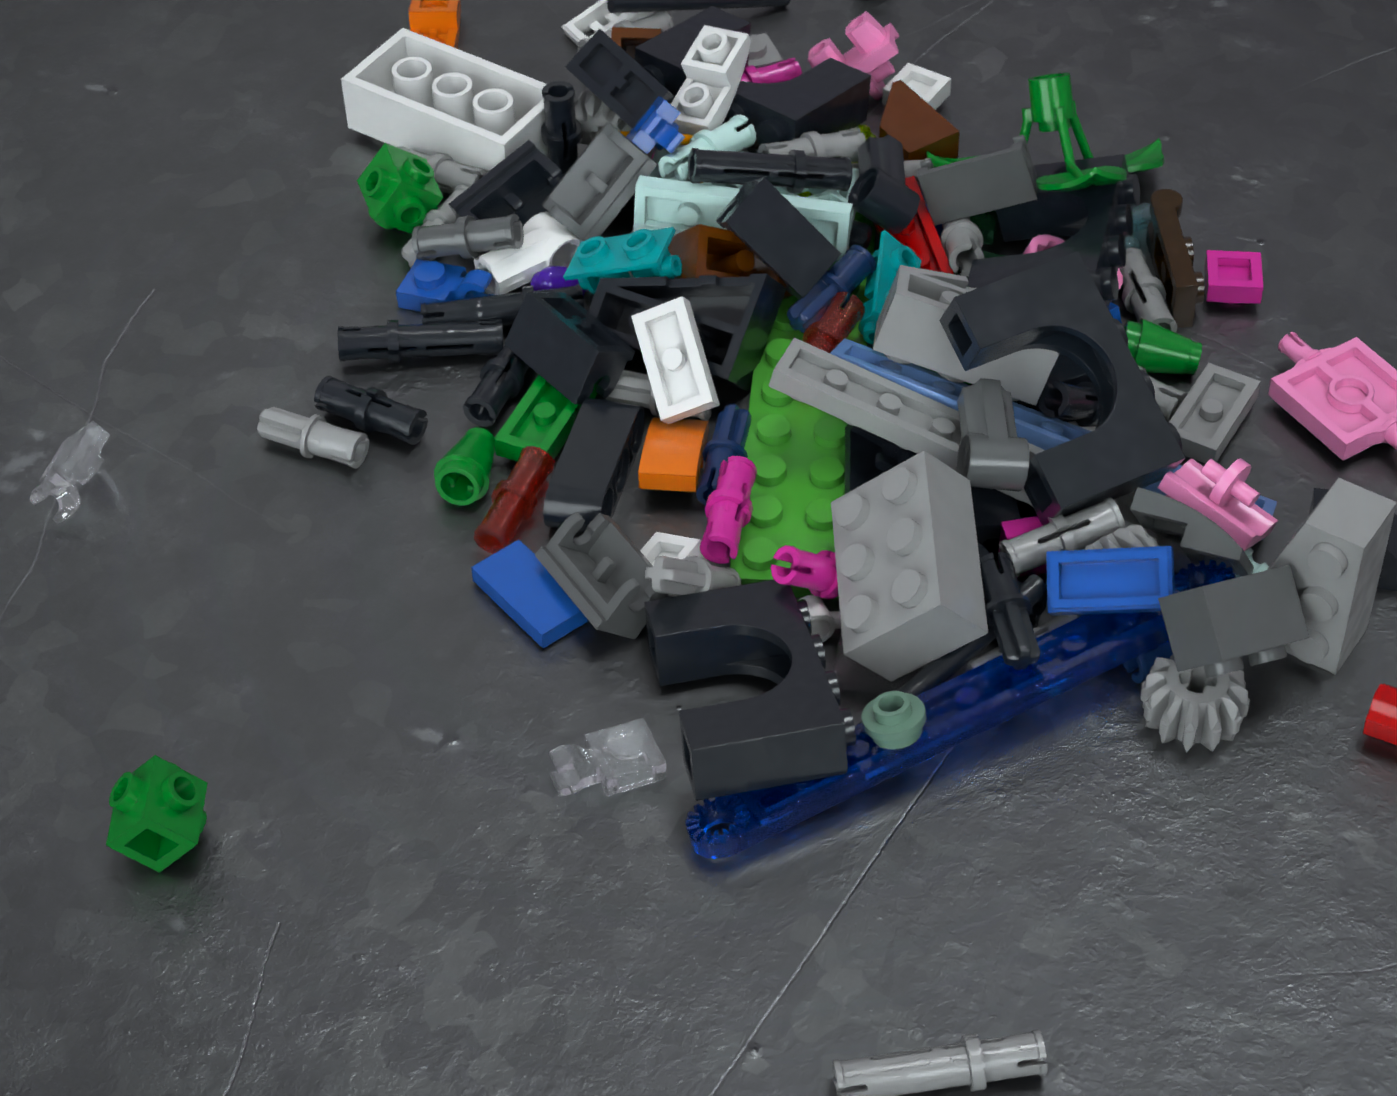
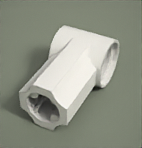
(544, 245)

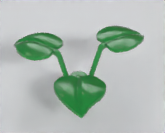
(1055, 111)

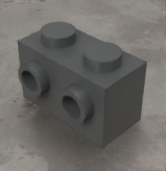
(1234, 619)

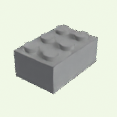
(908, 567)

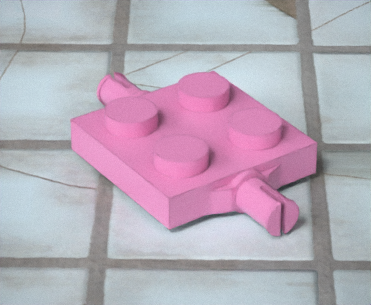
(1339, 394)

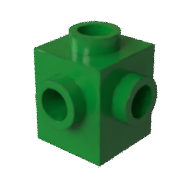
(399, 189)
(156, 813)

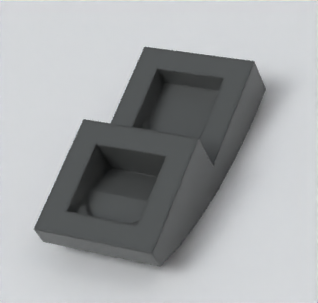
(1200, 535)

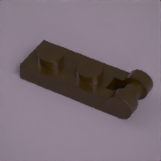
(1173, 257)

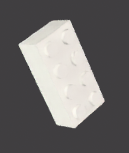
(443, 102)

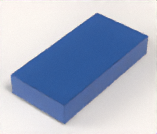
(1109, 580)
(528, 593)

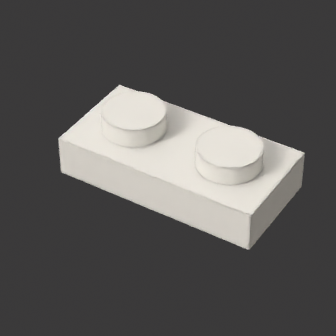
(675, 360)

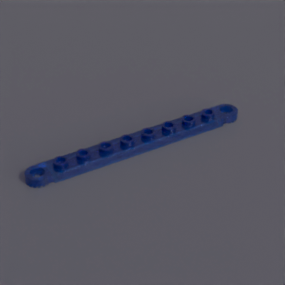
(953, 715)

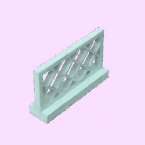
(685, 204)

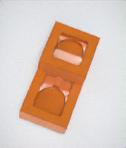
(436, 20)
(673, 455)

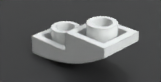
(713, 76)

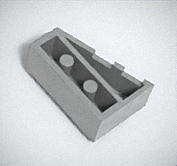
(912, 333)
(1337, 570)

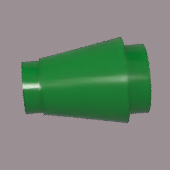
(1161, 349)
(466, 468)

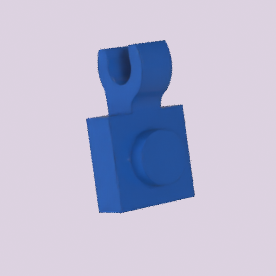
(657, 128)
(440, 282)

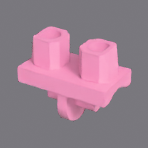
(871, 52)
(1221, 498)

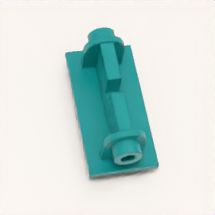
(641, 252)
(878, 284)

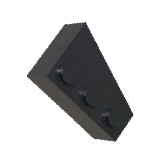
(730, 315)

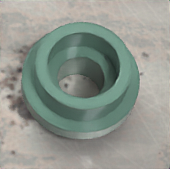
(894, 719)

